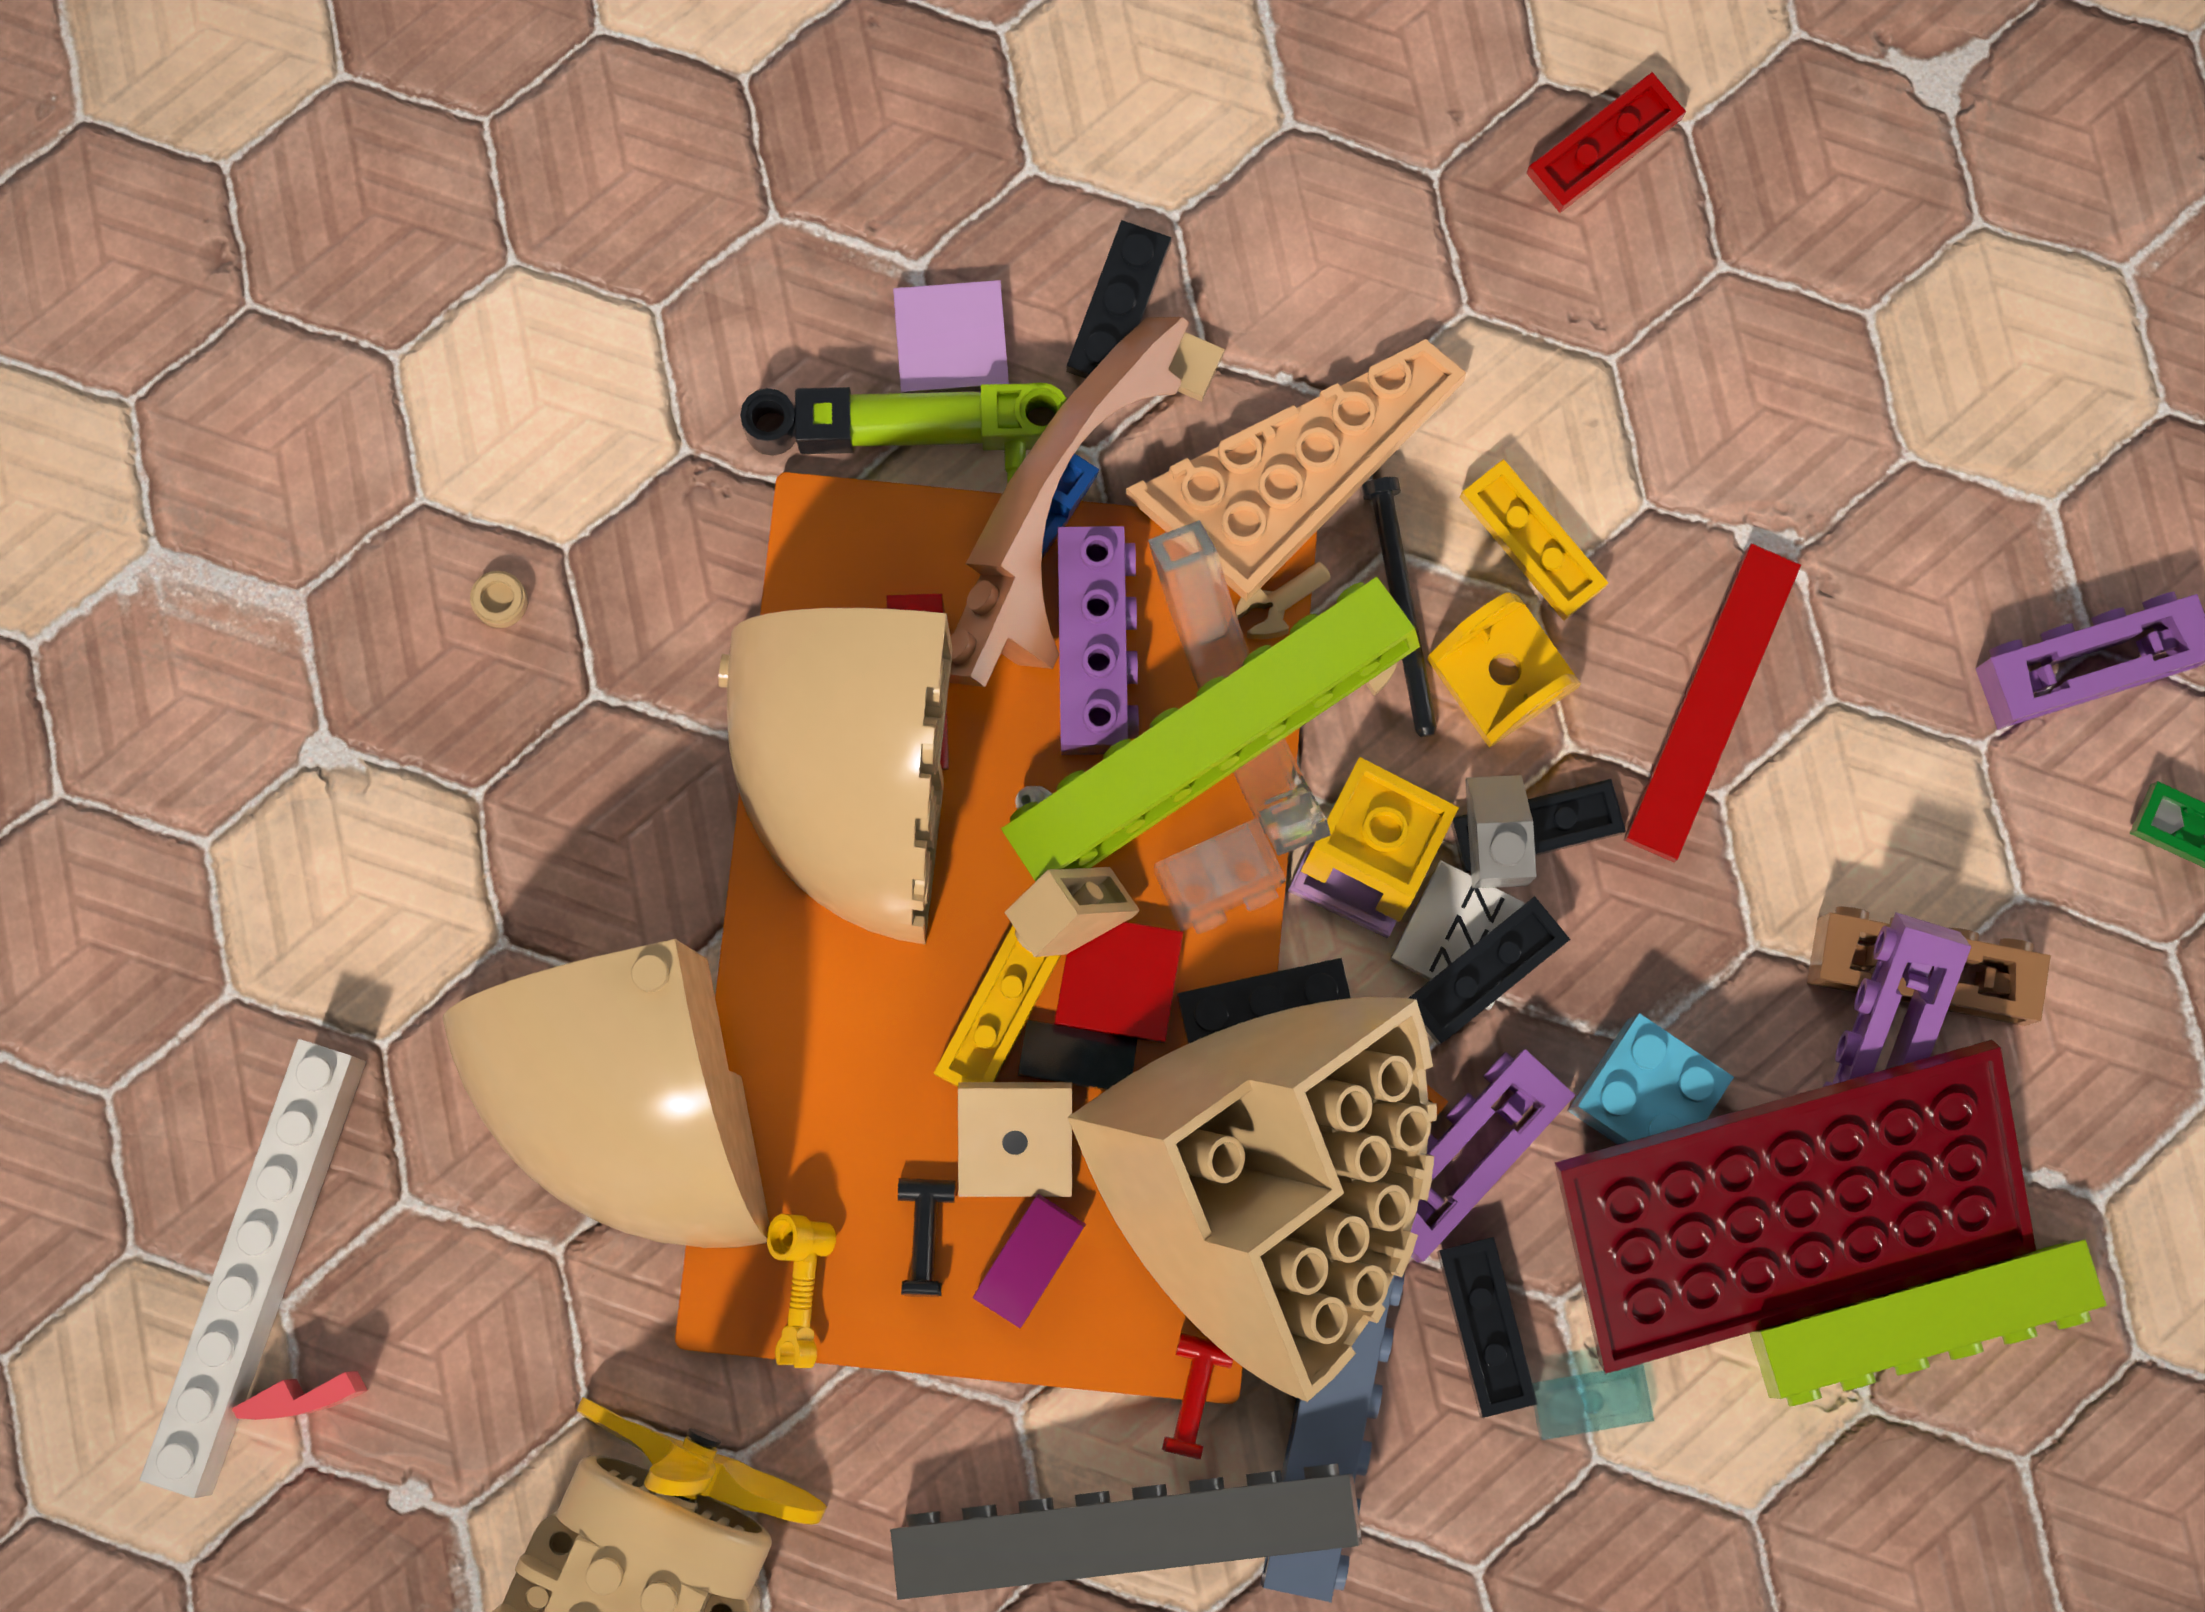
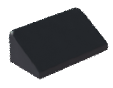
(1076, 1055)

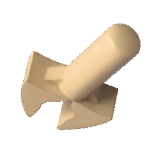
(1281, 600)

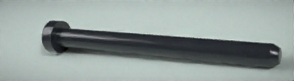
(1382, 494)

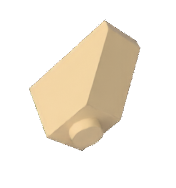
(1069, 909)

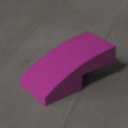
(1029, 1260)

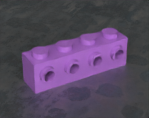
(1093, 639)

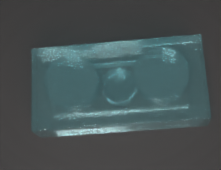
(1592, 1402)

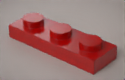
(1606, 142)

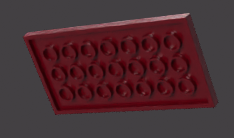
(1797, 1206)

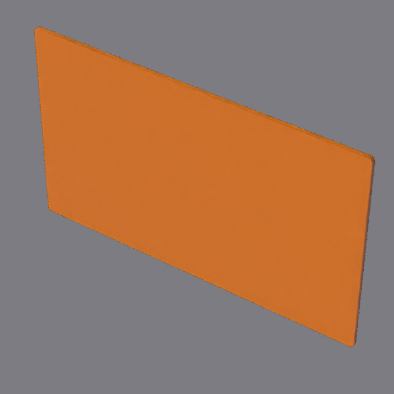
(850, 1024)

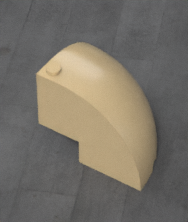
(842, 754)
(618, 1094)
(1274, 1177)

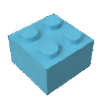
(1648, 1085)

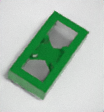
(2172, 822)

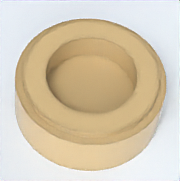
(498, 599)

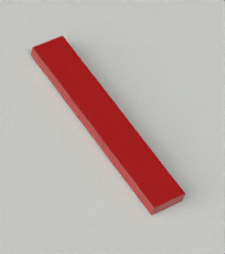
(1712, 703)

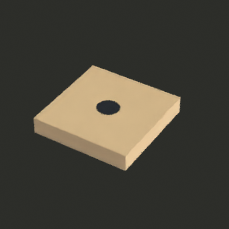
(1014, 1139)

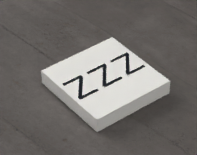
(1450, 921)

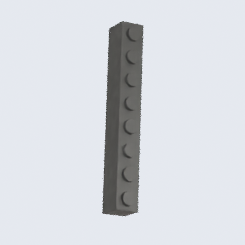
(1126, 1535)

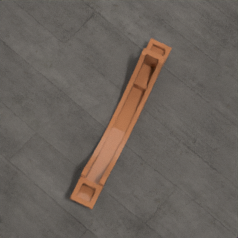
(1007, 603)

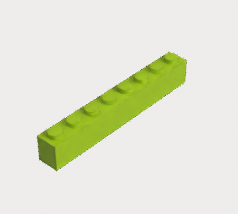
(1214, 733)

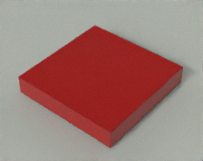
(1121, 982)

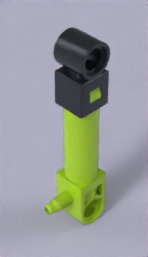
(837, 420)

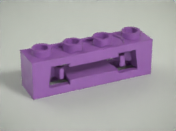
(2010, 686)
(1933, 969)
(1531, 1086)

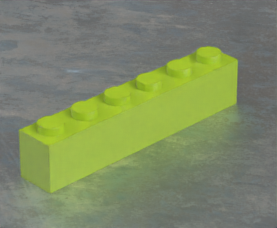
(1928, 1320)

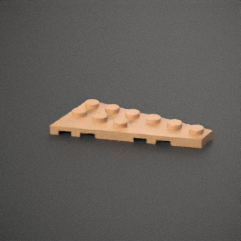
(1295, 469)

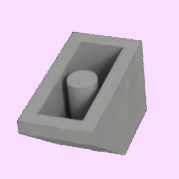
(1500, 832)

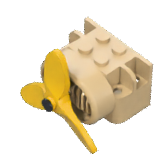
(654, 1534)

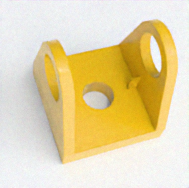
(1502, 631)

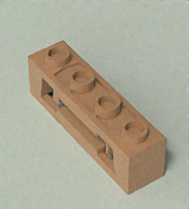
(2019, 982)

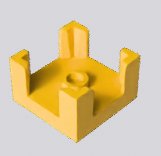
(1382, 835)

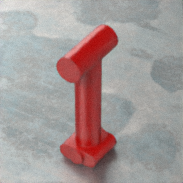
(1204, 1357)

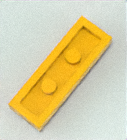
(1533, 539)
(996, 1014)

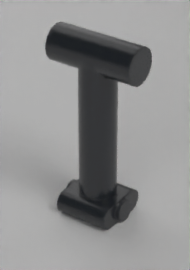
(926, 1195)

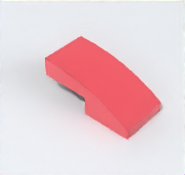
(289, 1400)

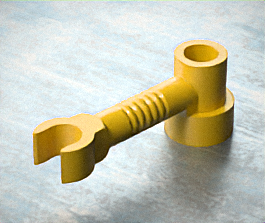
(799, 1241)

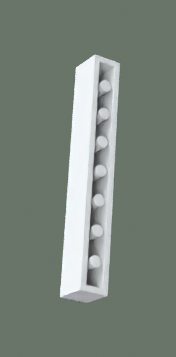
(253, 1270)

